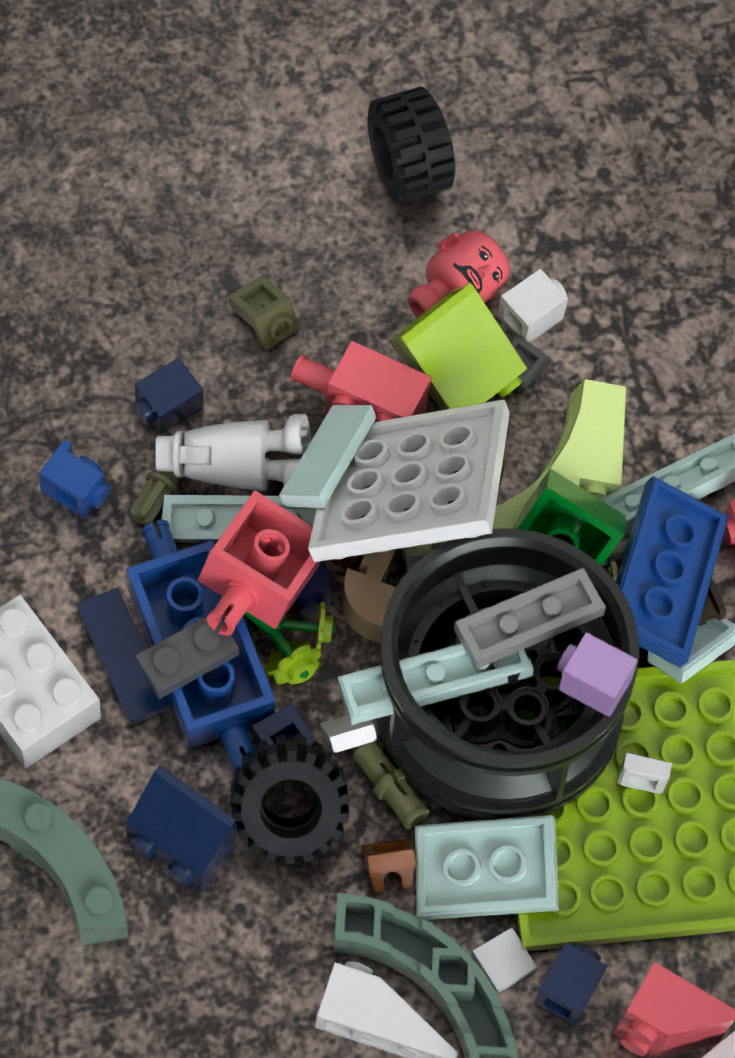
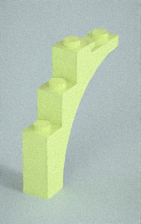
(586, 452)

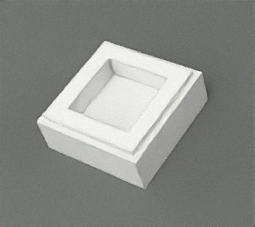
(342, 735)
(644, 773)
(504, 960)

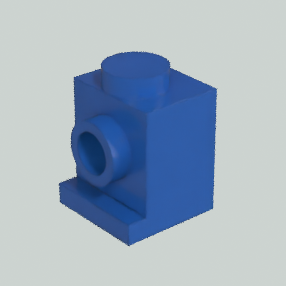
(74, 481)

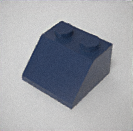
(180, 830)

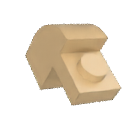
(368, 594)

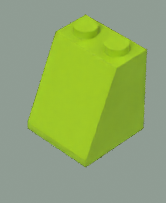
(460, 350)

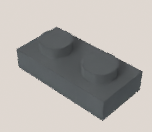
(185, 657)

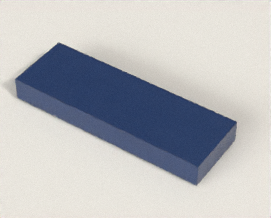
(116, 645)

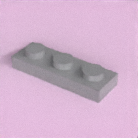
(529, 618)

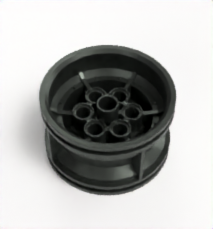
(456, 758)

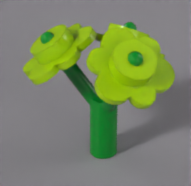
(295, 660)

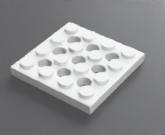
(482, 427)

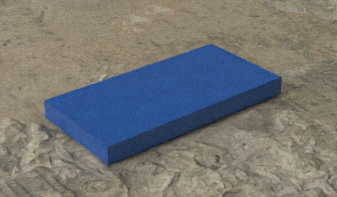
(670, 568)

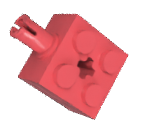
(367, 379)
(258, 564)

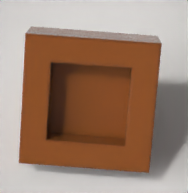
(389, 857)

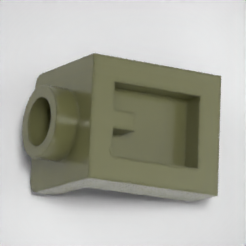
(266, 311)

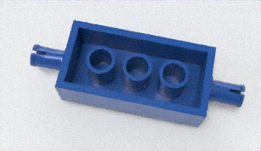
(170, 599)

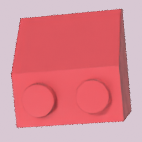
(672, 1016)

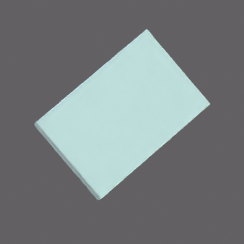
(486, 867)

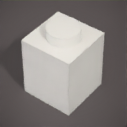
(533, 306)

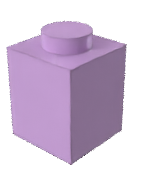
(596, 673)

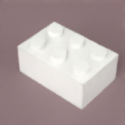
(40, 688)

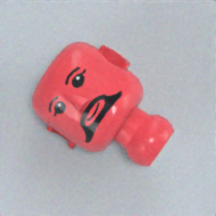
(462, 260)

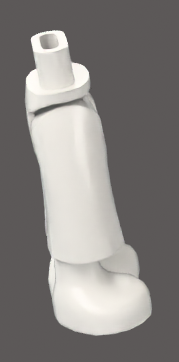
(234, 452)

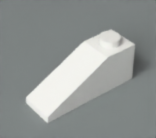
(375, 1015)

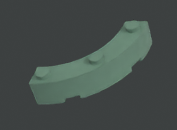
(70, 858)
(434, 963)

